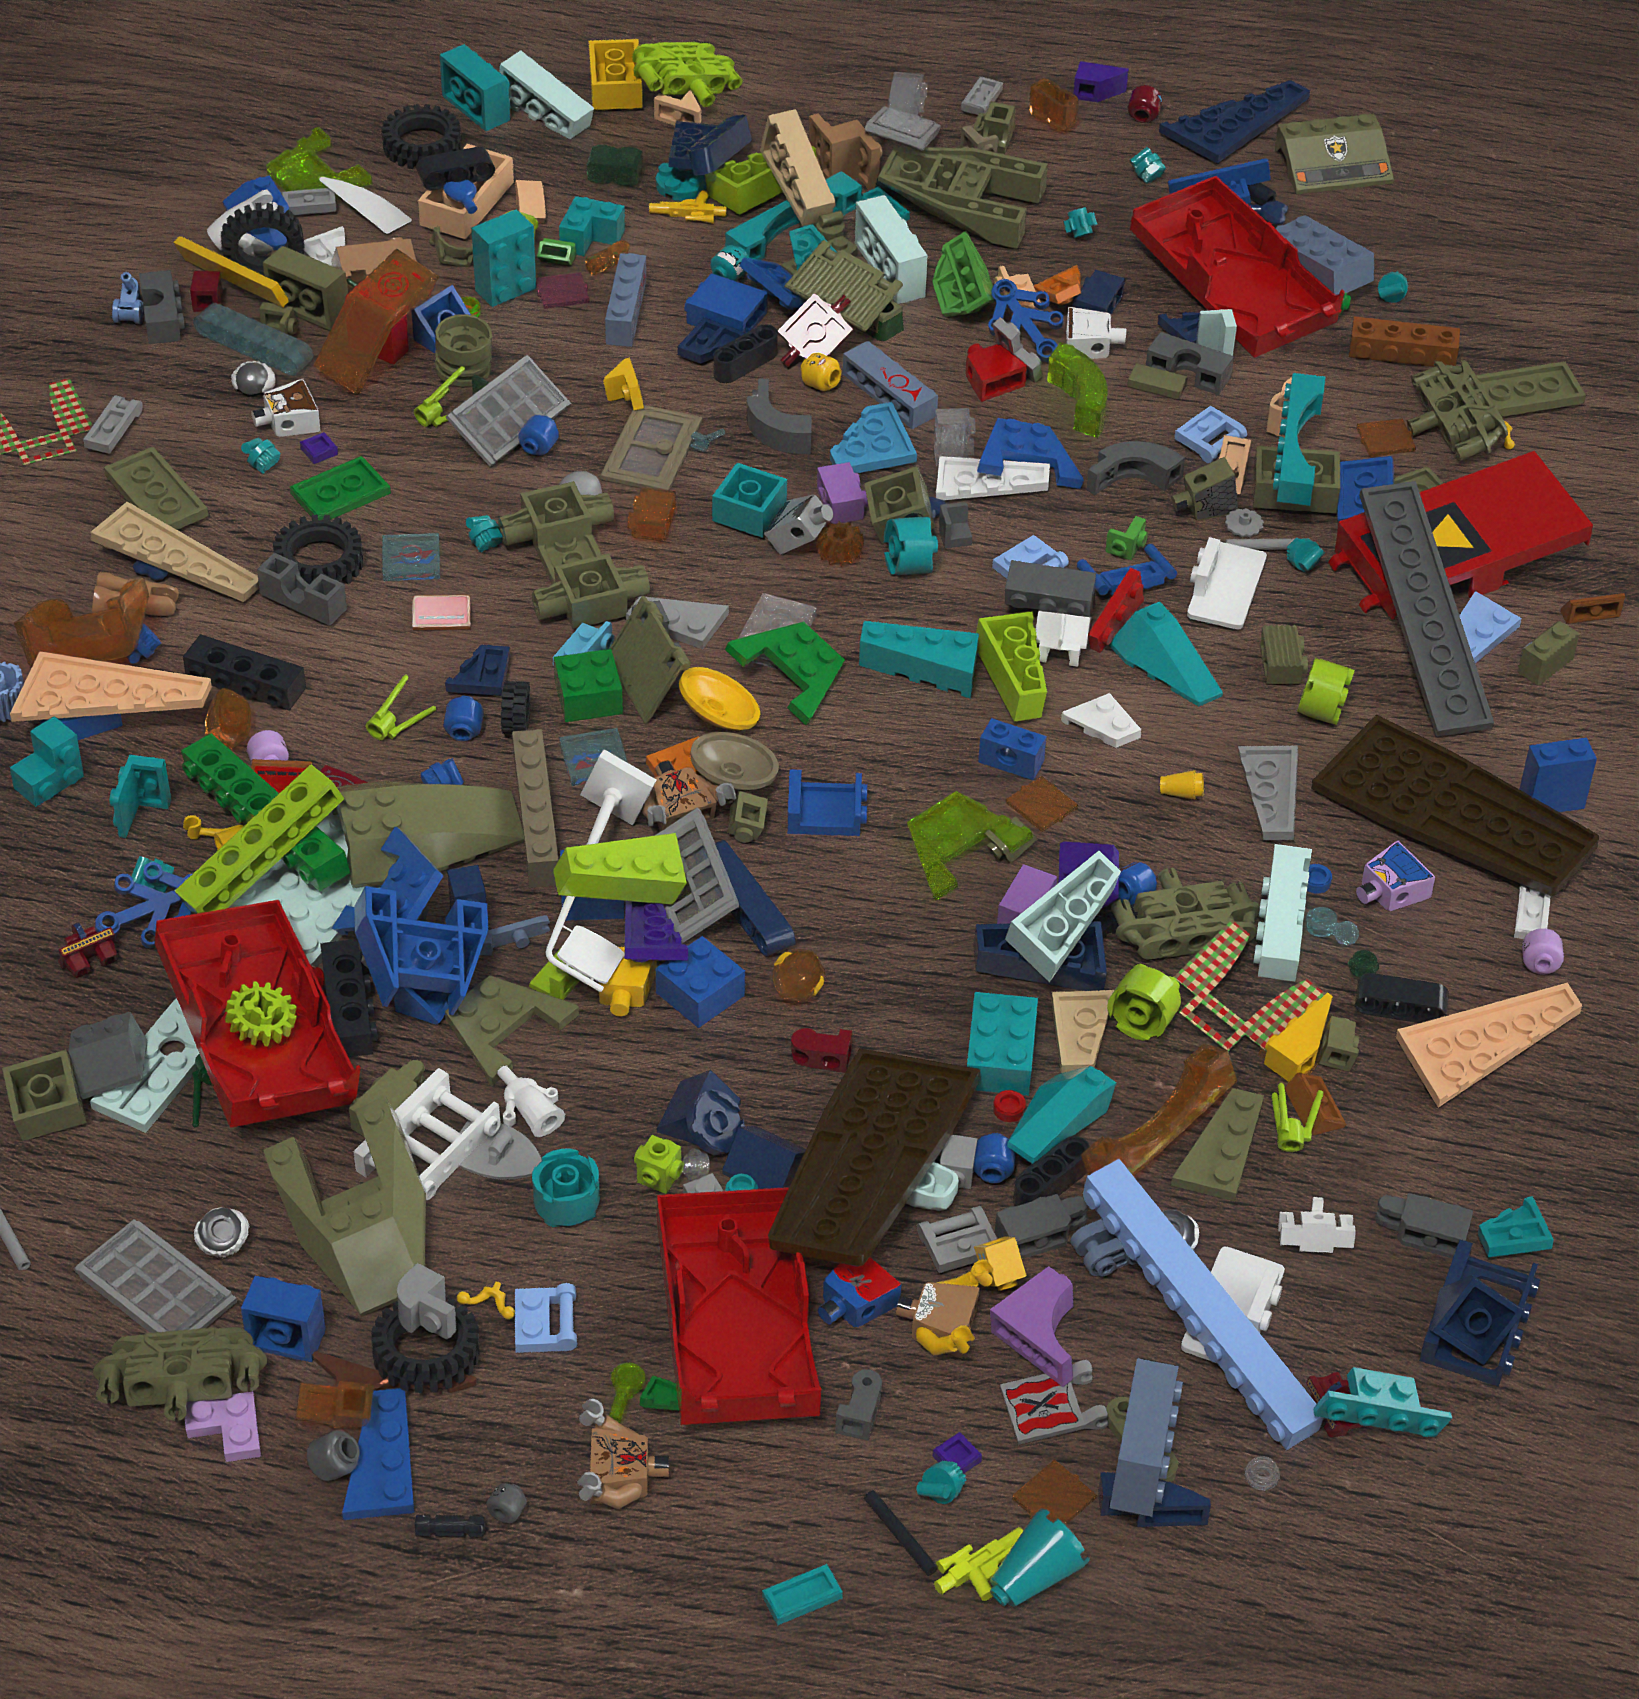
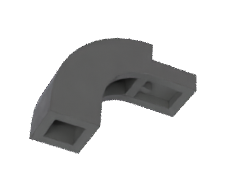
(775, 428)
(1135, 460)

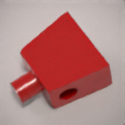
(994, 371)

